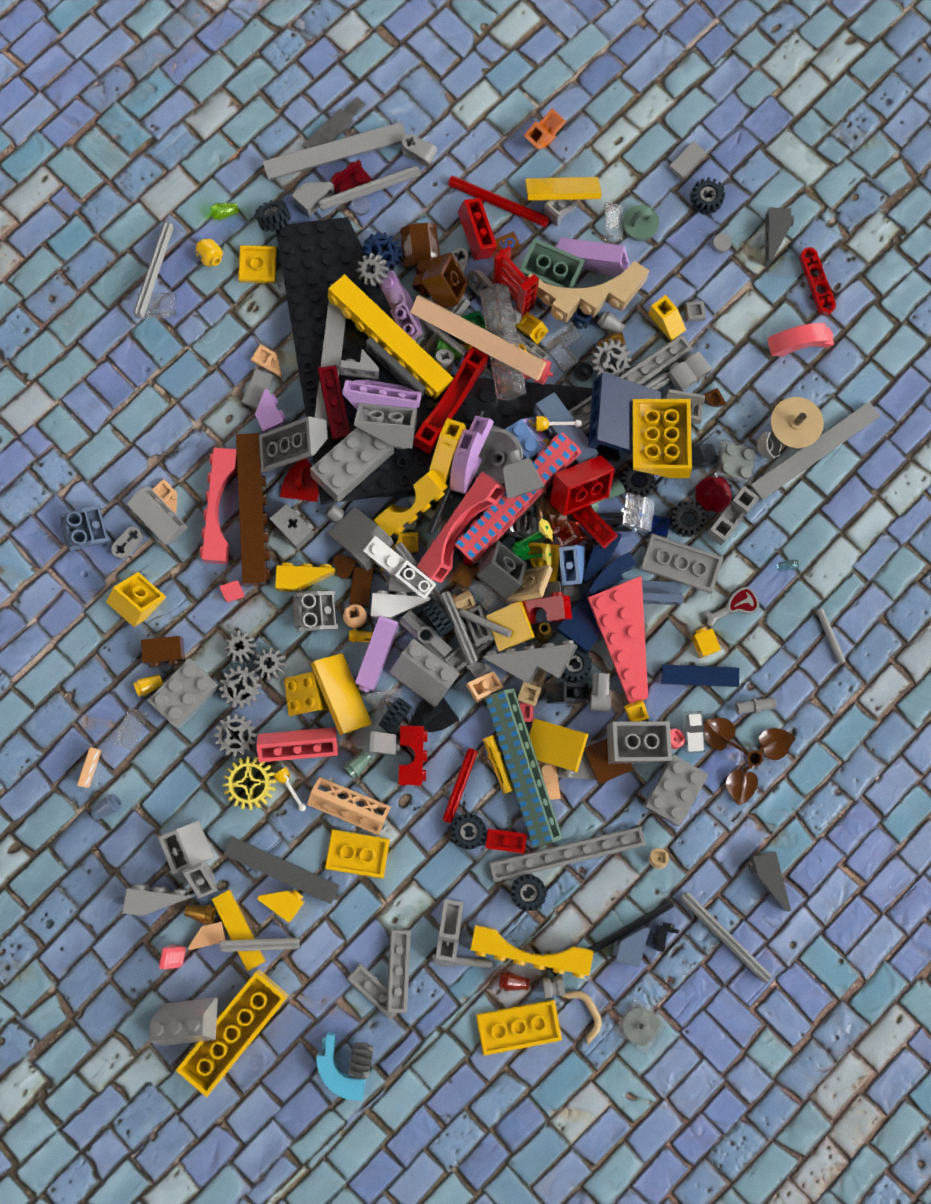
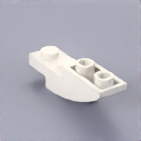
(399, 568)

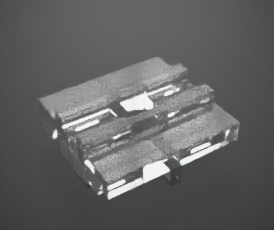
(646, 509)

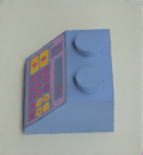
(530, 439)

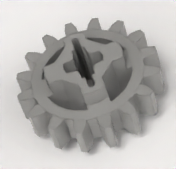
(618, 357)
(238, 696)
(228, 742)

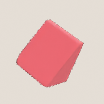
(232, 591)

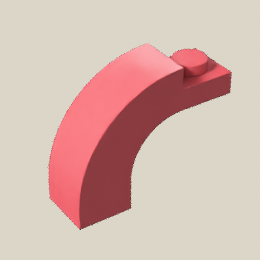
(800, 337)

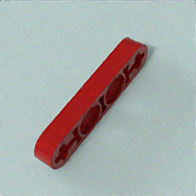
(821, 280)

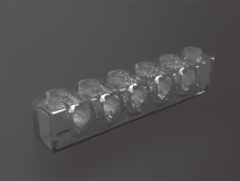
(500, 322)

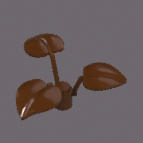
(774, 744)

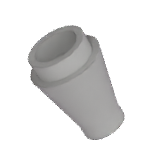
(610, 322)

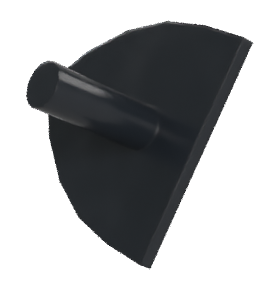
(434, 718)

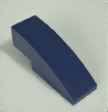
(599, 558)
(611, 574)

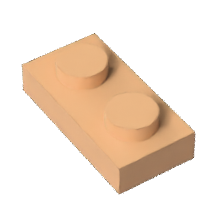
(550, 778)

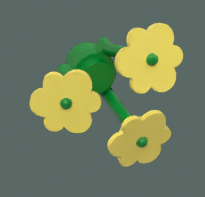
(522, 547)

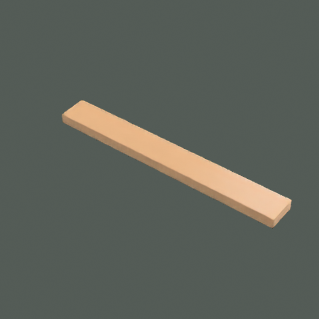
(478, 337)

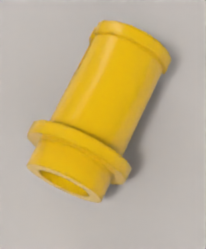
(360, 636)

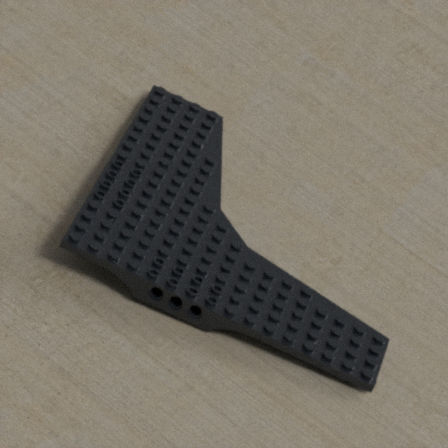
(312, 260)

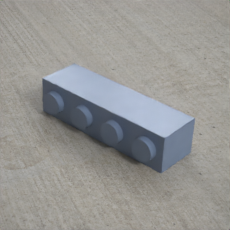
(555, 411)

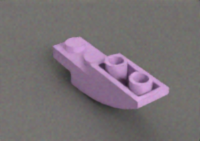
(401, 305)
(466, 457)

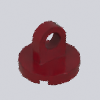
(713, 494)

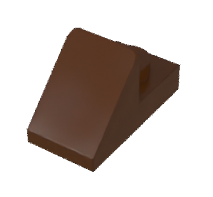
(553, 516)

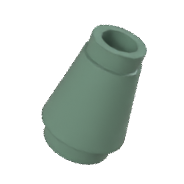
(357, 764)

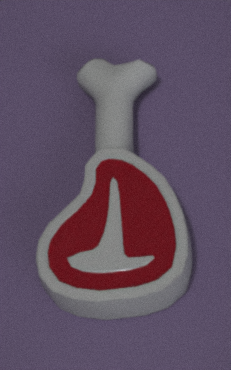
(741, 601)

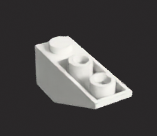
(393, 606)

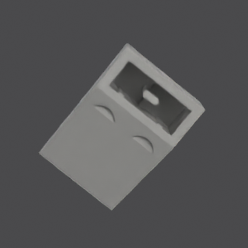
(144, 900)

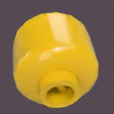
(208, 252)

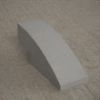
(449, 933)

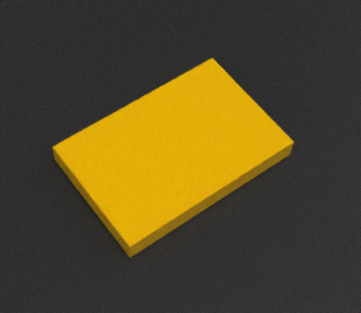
(557, 744)
(357, 854)

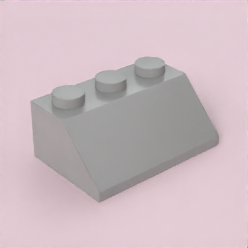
(424, 673)
(184, 1022)

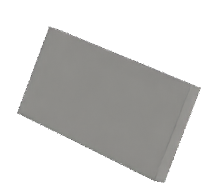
(681, 563)

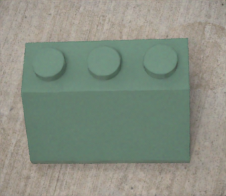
(552, 265)

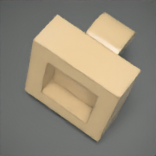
(464, 600)

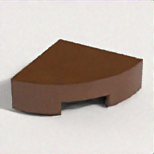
(714, 398)

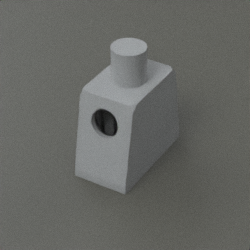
(520, 476)

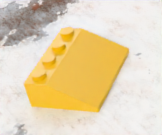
(662, 437)

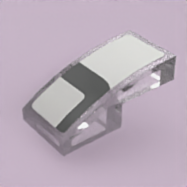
(694, 732)

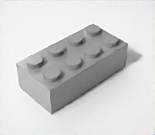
(350, 463)

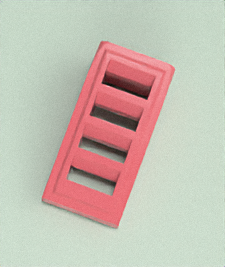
(172, 956)

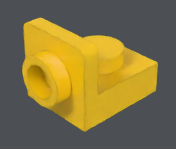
(532, 327)

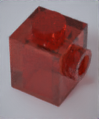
(569, 534)

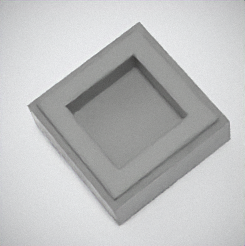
(695, 311)

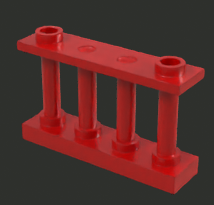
(522, 288)

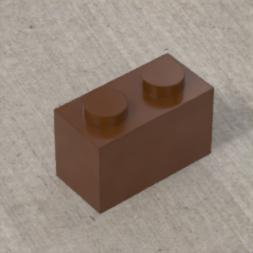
(163, 650)

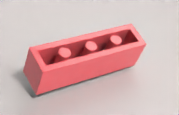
(297, 744)

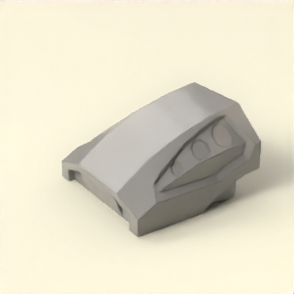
(314, 611)

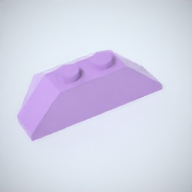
(380, 393)

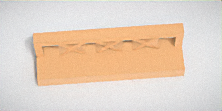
(346, 808)

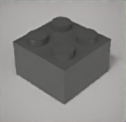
(502, 569)

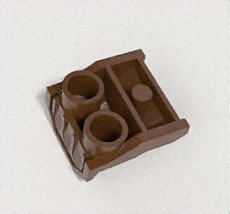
(419, 243)

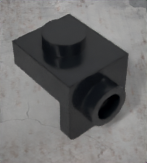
(659, 938)

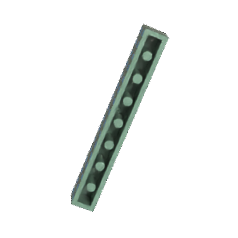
(523, 768)

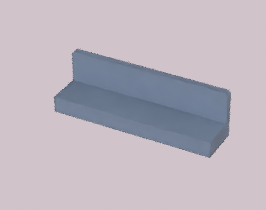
(660, 592)

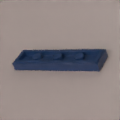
(700, 675)

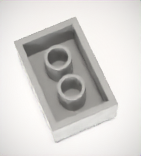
(184, 693)
(639, 742)
(675, 790)

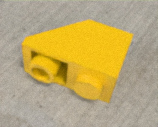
(667, 318)

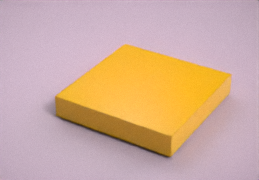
(257, 264)
(515, 619)

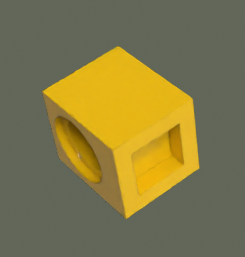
(705, 642)

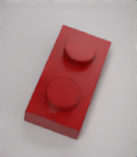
(506, 841)

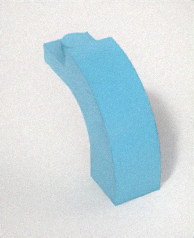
(333, 1077)

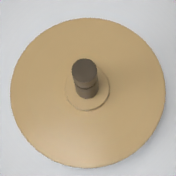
(797, 422)

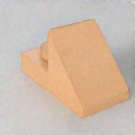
(484, 686)

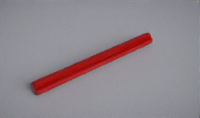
(498, 201)

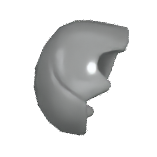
(768, 445)

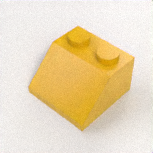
(135, 599)

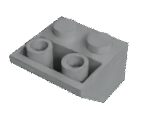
(186, 847)

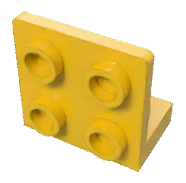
(304, 694)

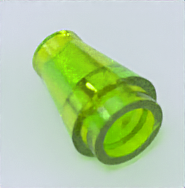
(223, 210)

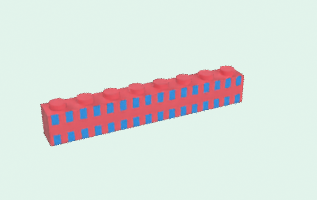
(501, 517)

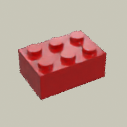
(582, 485)

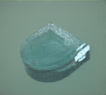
(788, 565)

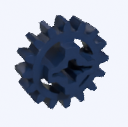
(377, 243)

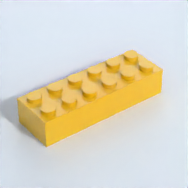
(234, 1032)

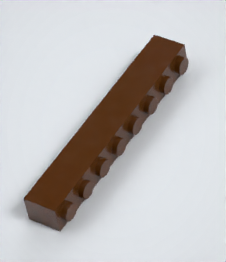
(252, 512)

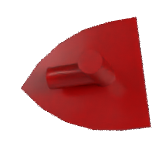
(299, 483)

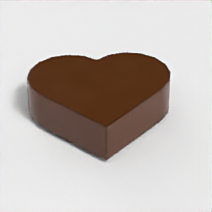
(344, 566)

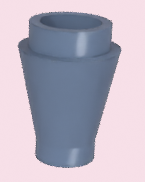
(107, 806)

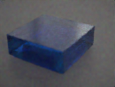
(660, 526)

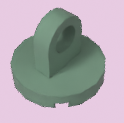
(640, 222)

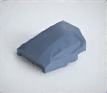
(83, 528)

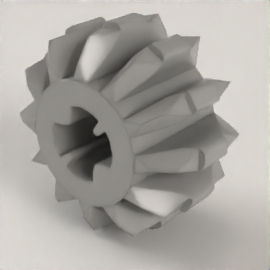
(366, 266)
(233, 651)
(275, 659)

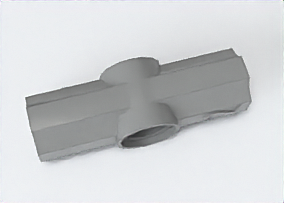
(417, 626)

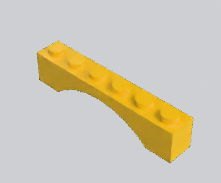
(573, 959)

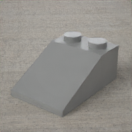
(388, 423)
(355, 533)

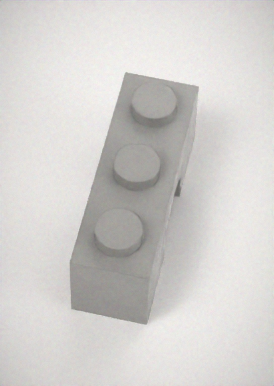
(732, 515)

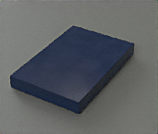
(582, 627)

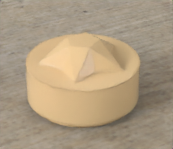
(658, 858)

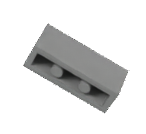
(156, 515)

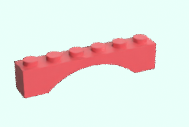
(224, 468)
(439, 557)

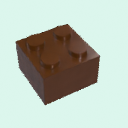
(445, 280)

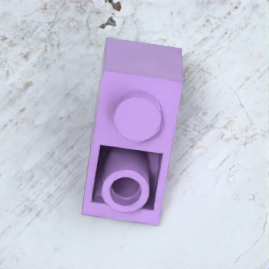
(268, 414)

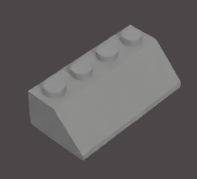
(291, 442)

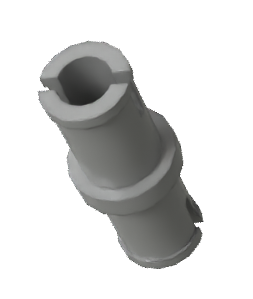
(755, 705)

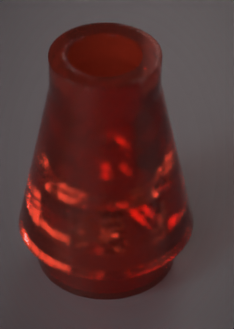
(513, 982)

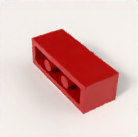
(477, 229)

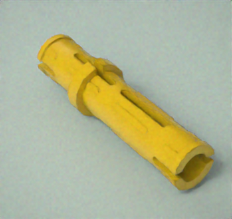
(498, 764)

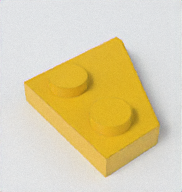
(555, 559)

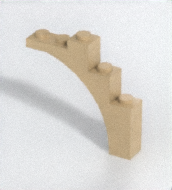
(590, 300)

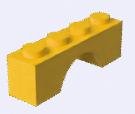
(426, 490)

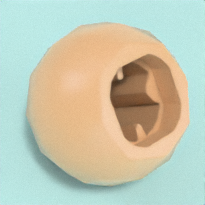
(354, 616)

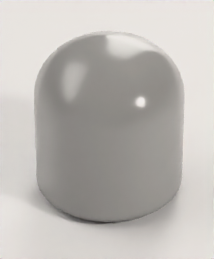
(334, 512)

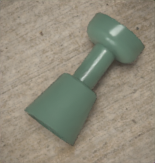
(616, 490)

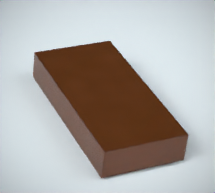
(361, 587)

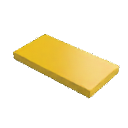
(563, 188)
(341, 693)
(518, 1027)

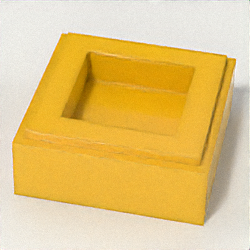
(636, 711)

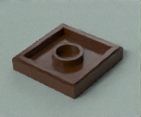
(598, 760)

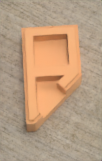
(267, 360)
(167, 494)
(208, 935)

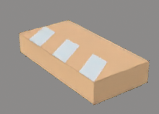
(89, 767)

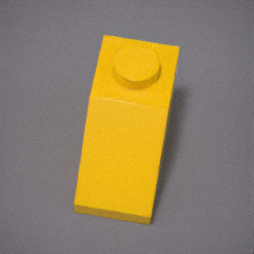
(283, 903)

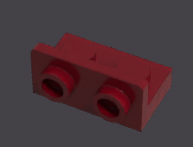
(350, 177)

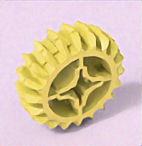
(249, 774)

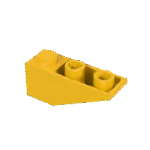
(446, 448)
(295, 578)

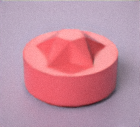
(677, 738)

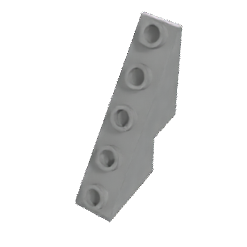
(527, 662)

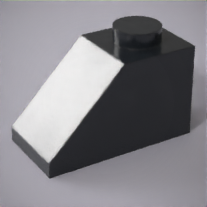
(703, 456)
(567, 693)

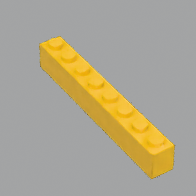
(379, 326)

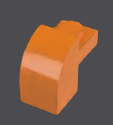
(545, 132)

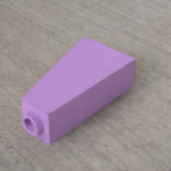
(598, 257)
(377, 654)

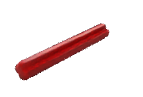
(459, 785)

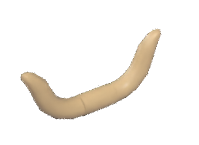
(592, 1009)

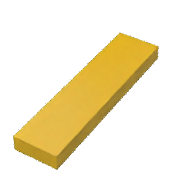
(237, 927)

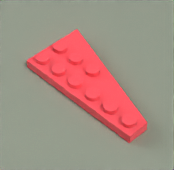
(622, 627)

